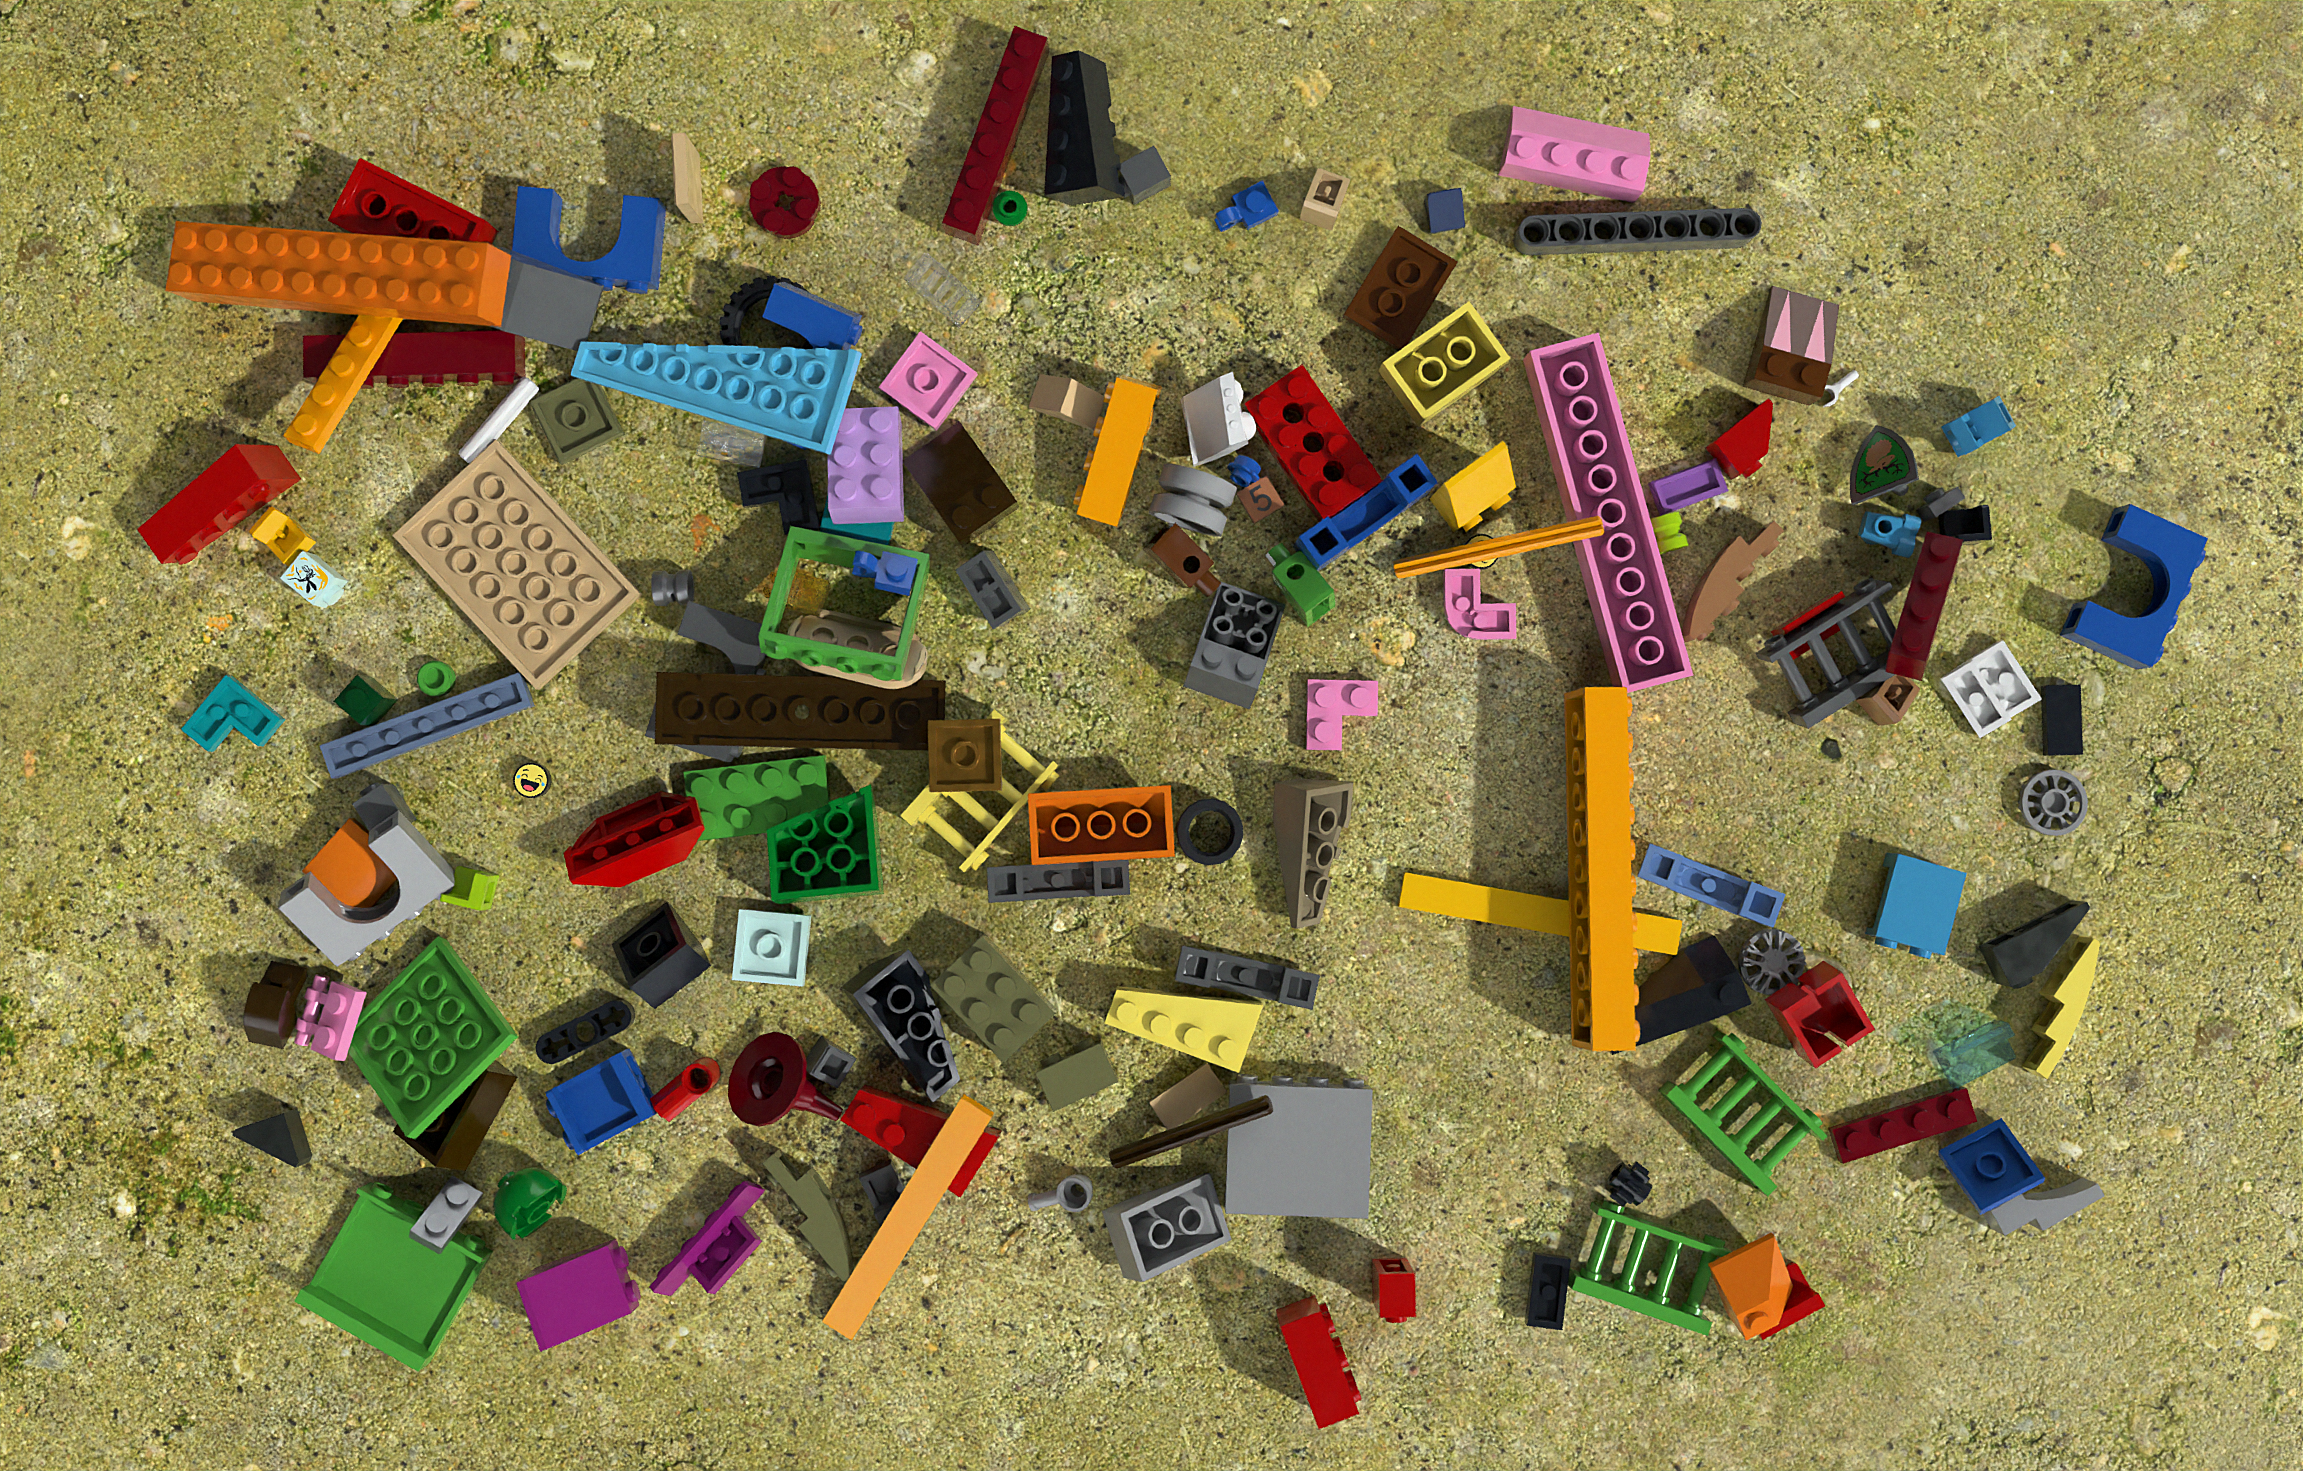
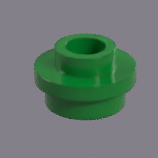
(1015, 217)

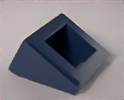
(1445, 210)

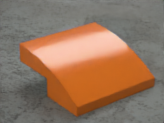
(352, 867)

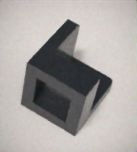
(1967, 524)

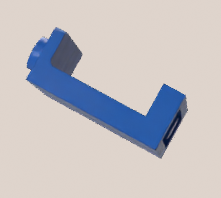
(601, 1102)

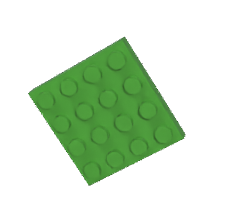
(428, 1037)

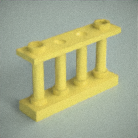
(923, 810)

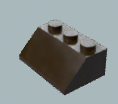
(462, 1126)

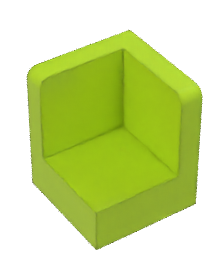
(472, 889)

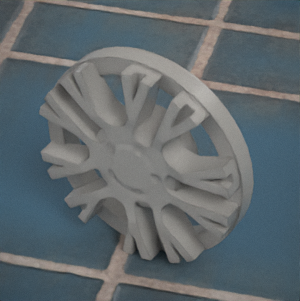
(2053, 802)
(1771, 960)

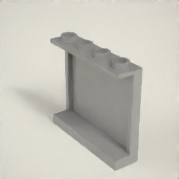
(1305, 1154)

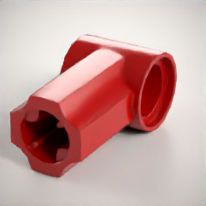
(685, 1089)

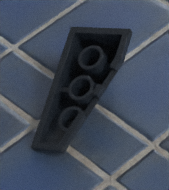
(1689, 991)
(900, 1008)

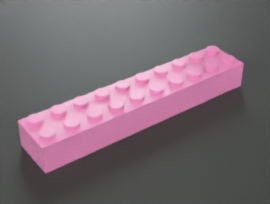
(1601, 479)

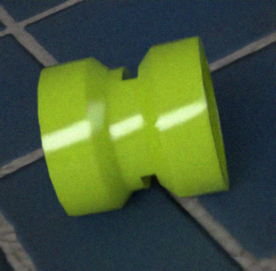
(1666, 532)

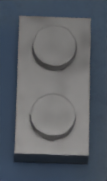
(445, 1215)

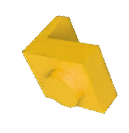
(282, 535)

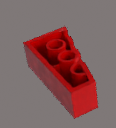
(910, 1130)

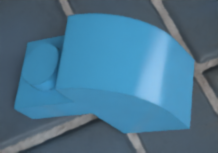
(1978, 426)

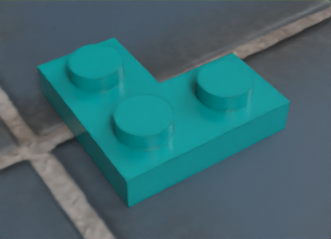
(231, 707)

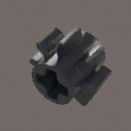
(1629, 1183)

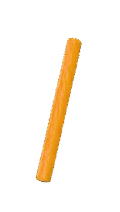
(1499, 547)

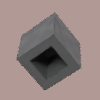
(1144, 175)
(379, 803)

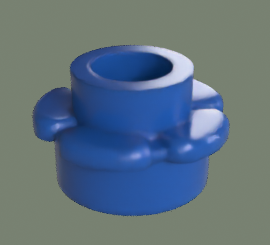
(1244, 470)

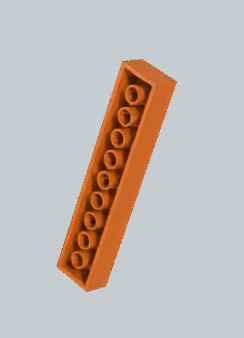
(339, 273)

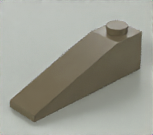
(1307, 830)

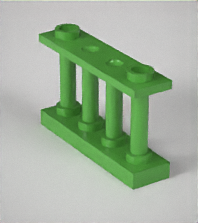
(1734, 1146)
(1623, 1291)

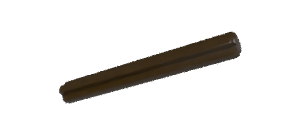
(1191, 1131)

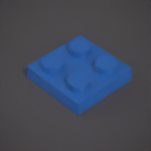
(1991, 1166)

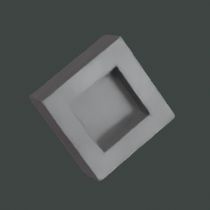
(1939, 502)

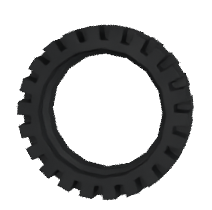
(742, 301)

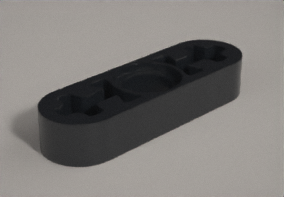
(571, 1026)

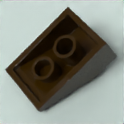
(961, 484)

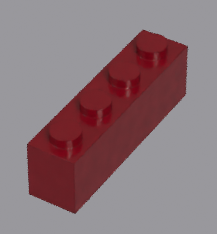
(1924, 606)

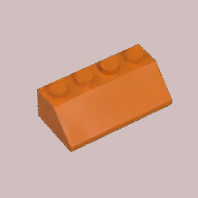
(1101, 825)

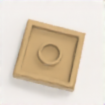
(687, 177)

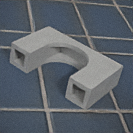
(346, 930)

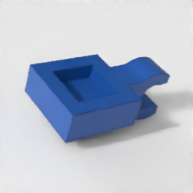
(1250, 207)
(891, 573)

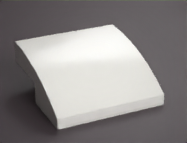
(1990, 688)

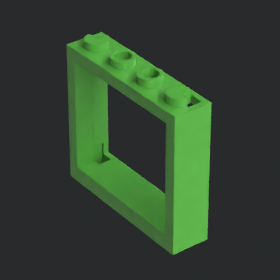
(841, 552)

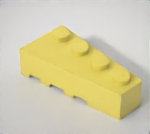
(1194, 1024)

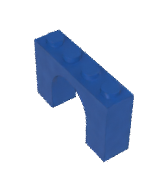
(630, 263)
(814, 318)
(1382, 504)
(2171, 557)

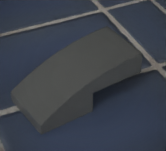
(882, 1187)

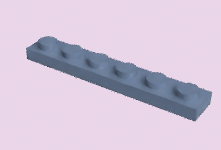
(427, 725)

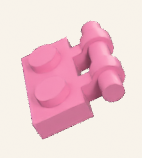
(337, 1020)

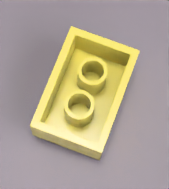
(1444, 364)

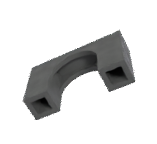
(734, 637)

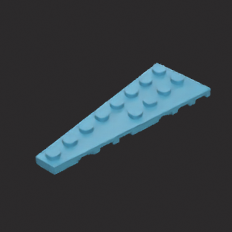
(762, 390)

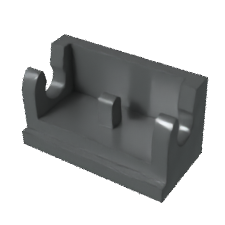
(992, 589)

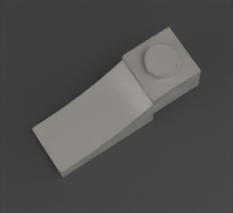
(2043, 1208)

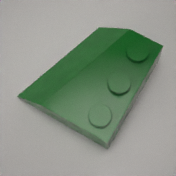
(827, 852)

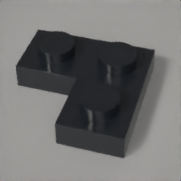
(783, 484)

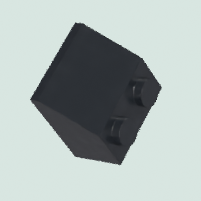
(660, 956)

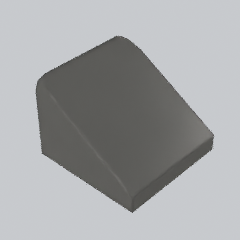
(829, 1062)

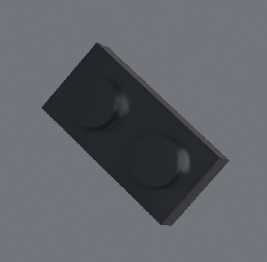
(1547, 1291)

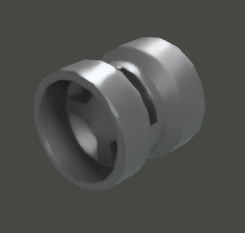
(672, 587)

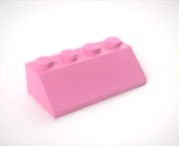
(1575, 155)

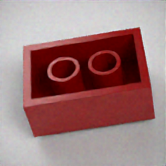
(1319, 1361)

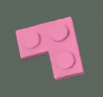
(1329, 702)

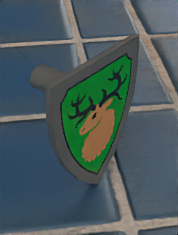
(1882, 466)

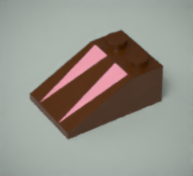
(1793, 347)

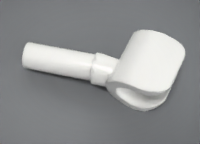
(1838, 386)

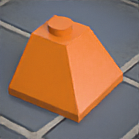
(1753, 1285)

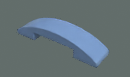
(1711, 886)

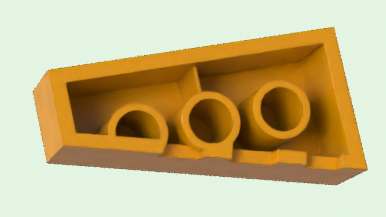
(1117, 449)

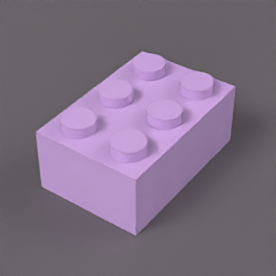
(867, 467)

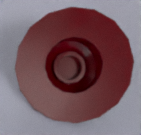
(772, 1081)

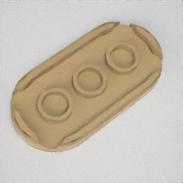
(864, 635)

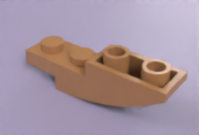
(1717, 587)

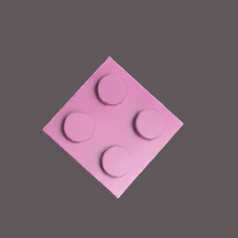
(928, 381)

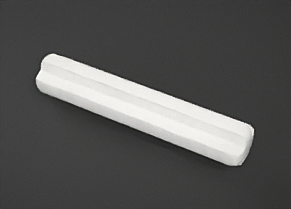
(499, 419)

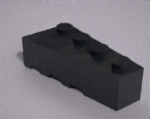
(1080, 133)

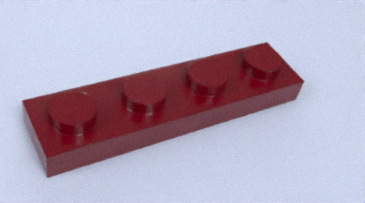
(1902, 1124)

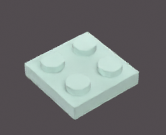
(771, 947)

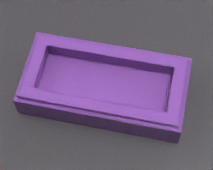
(1688, 487)

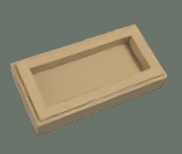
(1188, 1096)

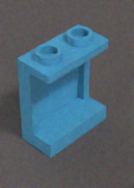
(1917, 905)

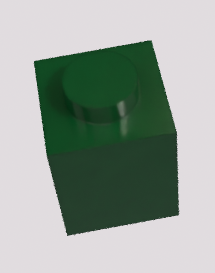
(365, 700)

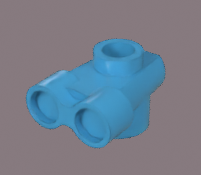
(1898, 532)

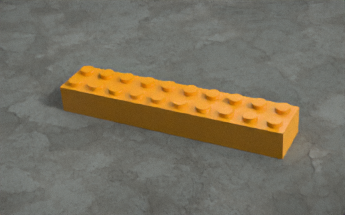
(1600, 869)

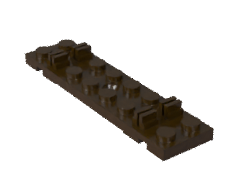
(761, 712)

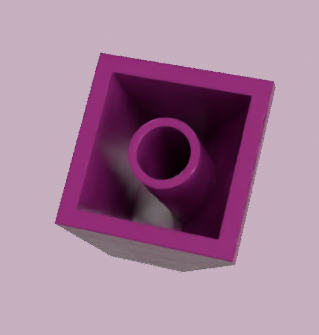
(578, 1293)

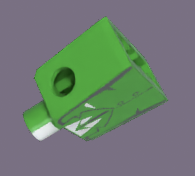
(1310, 594)

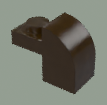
(270, 1007)

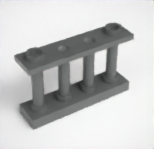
(1840, 688)

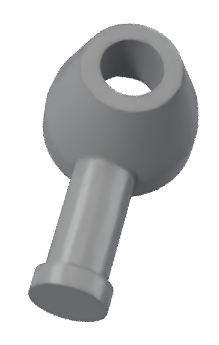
(1065, 1195)

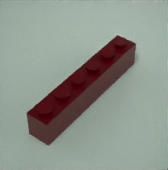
(996, 135)
(430, 358)

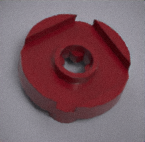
(778, 182)

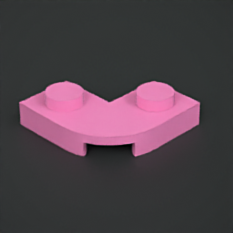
(1466, 612)

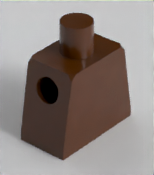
(1170, 550)

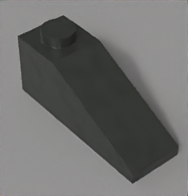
(2031, 947)

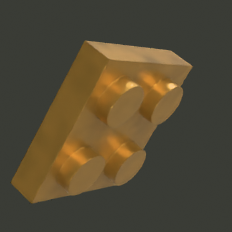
(965, 755)

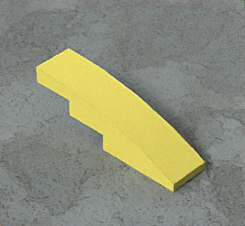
(2067, 993)

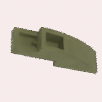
(824, 1225)

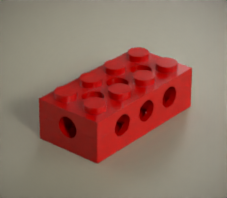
(374, 188)
(1318, 422)

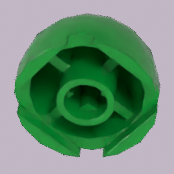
(524, 1200)

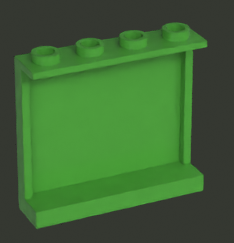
(390, 1285)

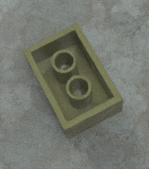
(994, 998)

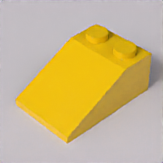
(1476, 489)

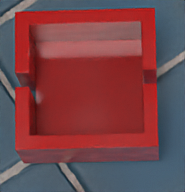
(1817, 1006)

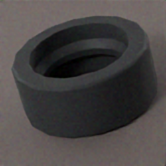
(1235, 827)

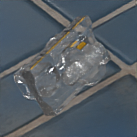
(730, 444)

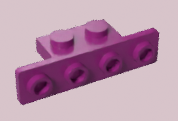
(717, 1247)

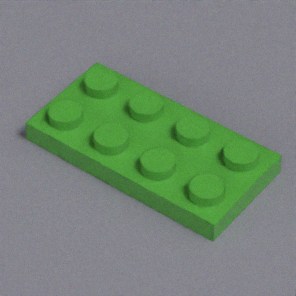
(757, 795)

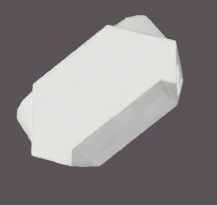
(1216, 419)

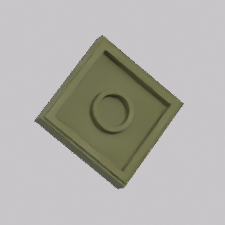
(576, 419)

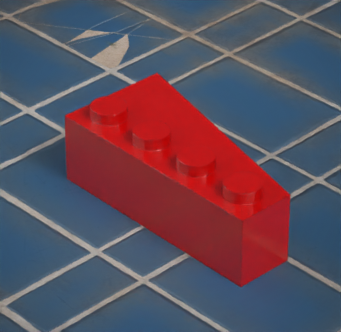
(218, 501)

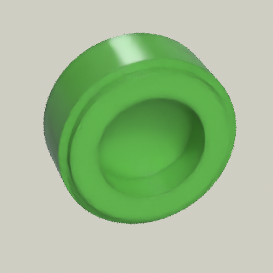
(436, 678)

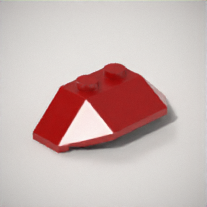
(635, 841)

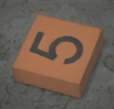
(1260, 499)

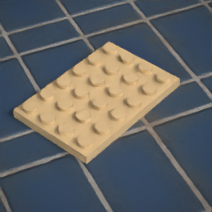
(517, 564)

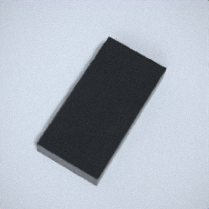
(2061, 720)

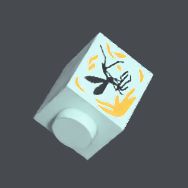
(314, 580)

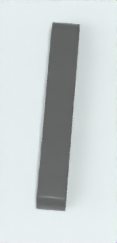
(1650, 222)

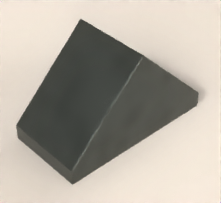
(279, 1137)

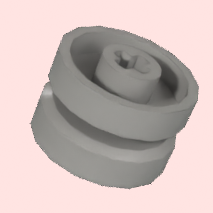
(1192, 499)

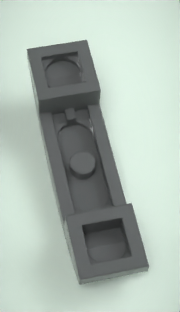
(1058, 880)
(1247, 976)

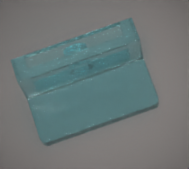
(1976, 1053)

